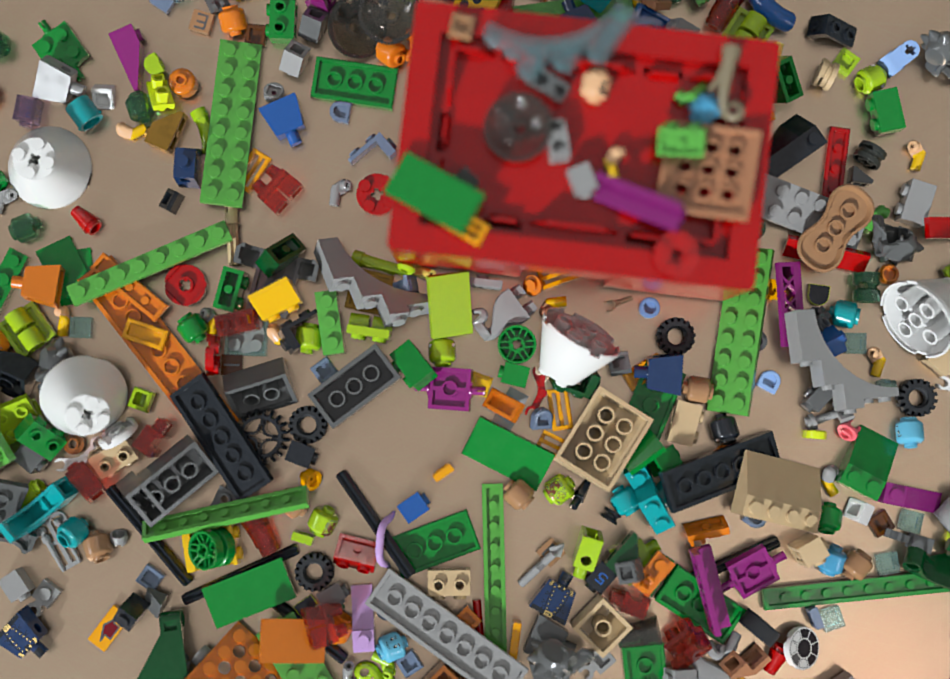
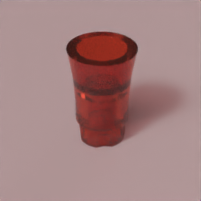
(722, 13)
(262, 535)

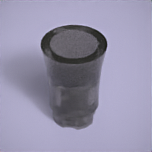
(643, 633)

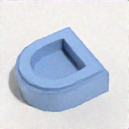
(769, 381)

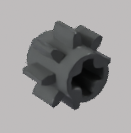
(822, 317)

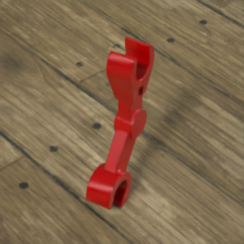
(541, 393)

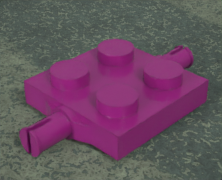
(452, 389)
(752, 571)

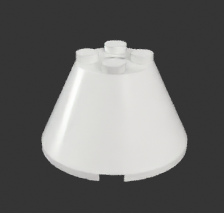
(49, 167)
(919, 315)
(573, 347)
(83, 395)

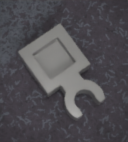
(45, 596)
(599, 664)

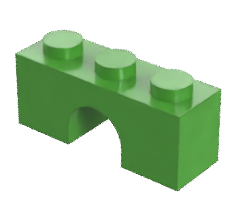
(329, 323)

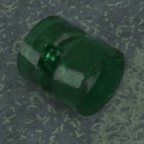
(863, 294)

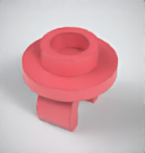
(847, 431)

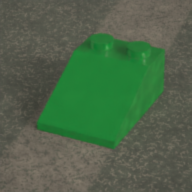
(867, 464)

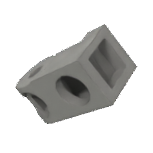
(559, 143)

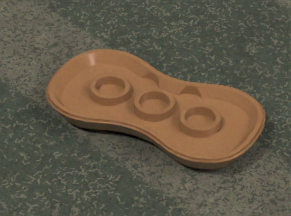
(825, 241)

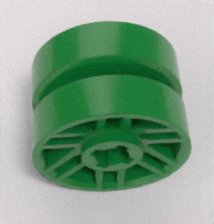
(527, 344)
(211, 548)

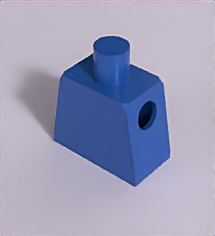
(285, 118)

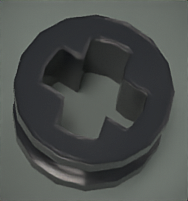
(610, 515)

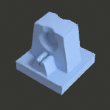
(408, 283)

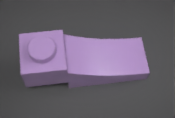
(362, 619)

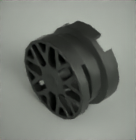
(869, 155)

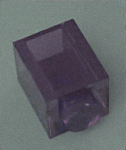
(28, 111)

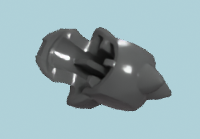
(937, 52)
(893, 242)
(50, 356)
(557, 660)

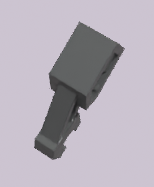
(911, 539)

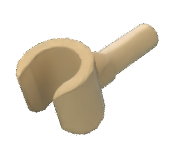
(619, 301)

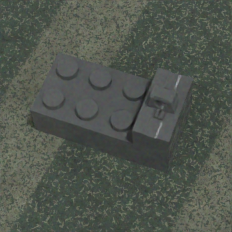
(167, 480)

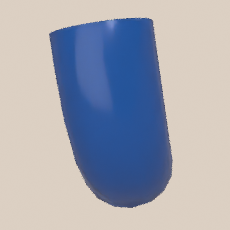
(775, 14)

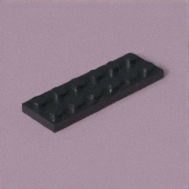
(221, 437)
(712, 472)

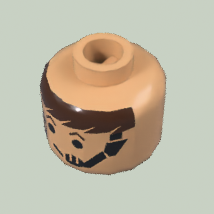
(595, 85)

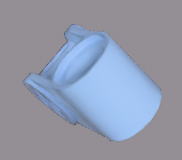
(897, 58)

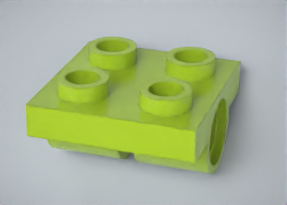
(749, 25)
(27, 329)
(360, 329)
(14, 412)

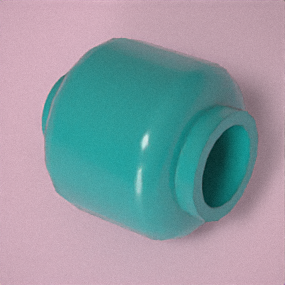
(845, 314)
(624, 500)
(72, 532)

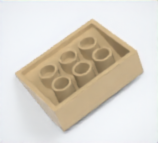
(603, 439)
(778, 491)

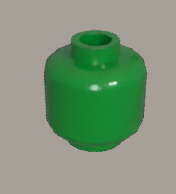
(192, 328)
(830, 518)

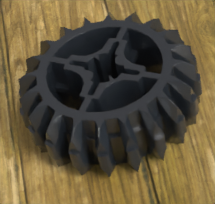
(264, 427)

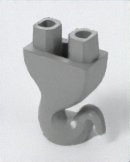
(506, 312)
(708, 669)

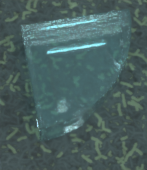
(886, 383)

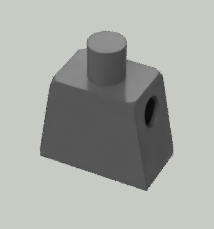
(546, 628)

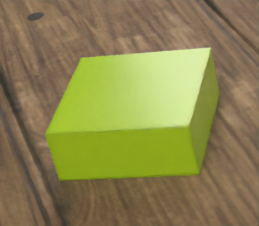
(847, 61)
(303, 537)

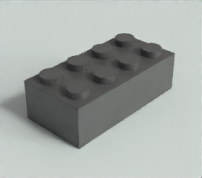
(354, 386)

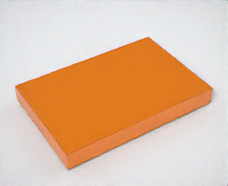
(286, 642)

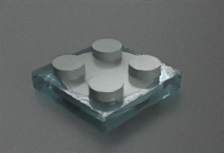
(249, 343)

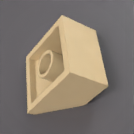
(601, 625)

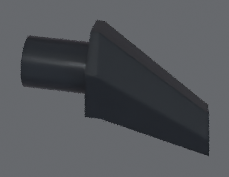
(580, 494)

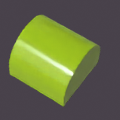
(154, 65)
(141, 399)

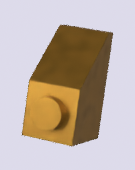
(166, 131)

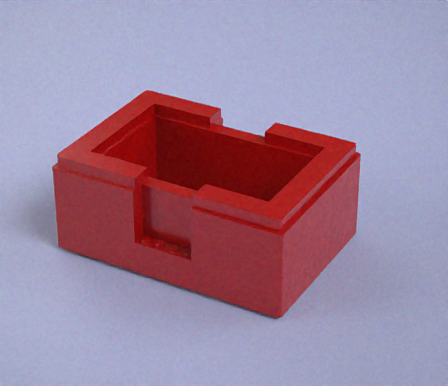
(530, 202)

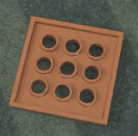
(741, 186)

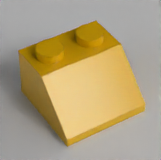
(276, 299)

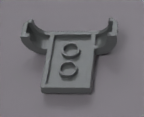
(298, 269)
(11, 499)

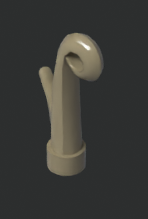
(724, 78)

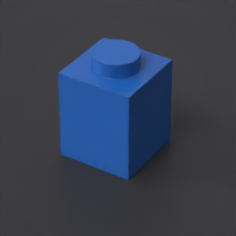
(835, 340)
(414, 506)

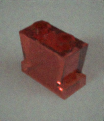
(85, 481)

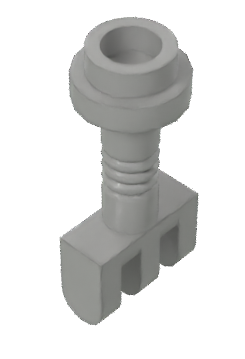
(811, 421)

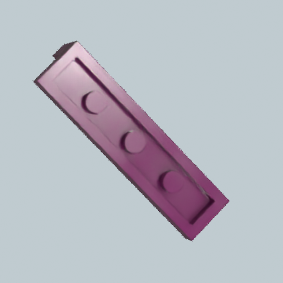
(639, 202)
(792, 299)
(710, 588)

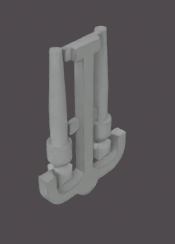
(41, 531)

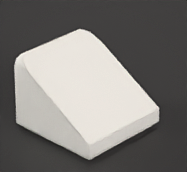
(103, 96)
(858, 511)

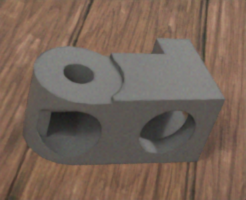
(550, 86)

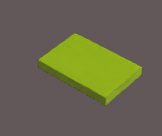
(449, 304)

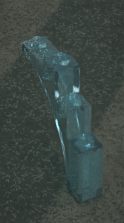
(566, 51)

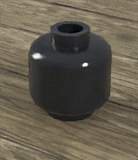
(724, 429)

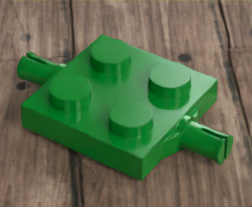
(62, 45)

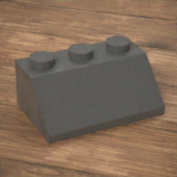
(259, 387)

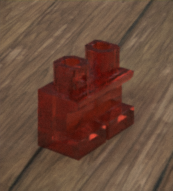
(284, 182)
(237, 323)
(151, 436)
(629, 604)
(325, 634)
(686, 645)

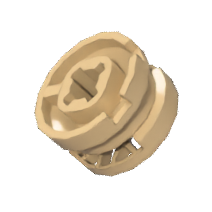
(825, 74)

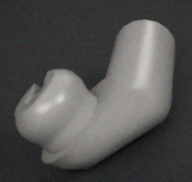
(337, 190)
(7, 196)
(732, 643)
(347, 671)

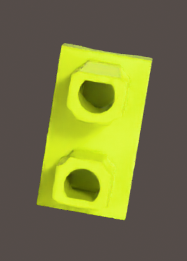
(159, 93)

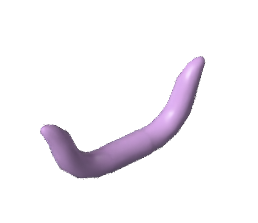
(379, 547)

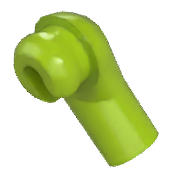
(388, 668)

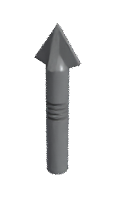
(555, 551)

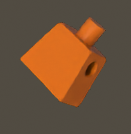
(41, 284)

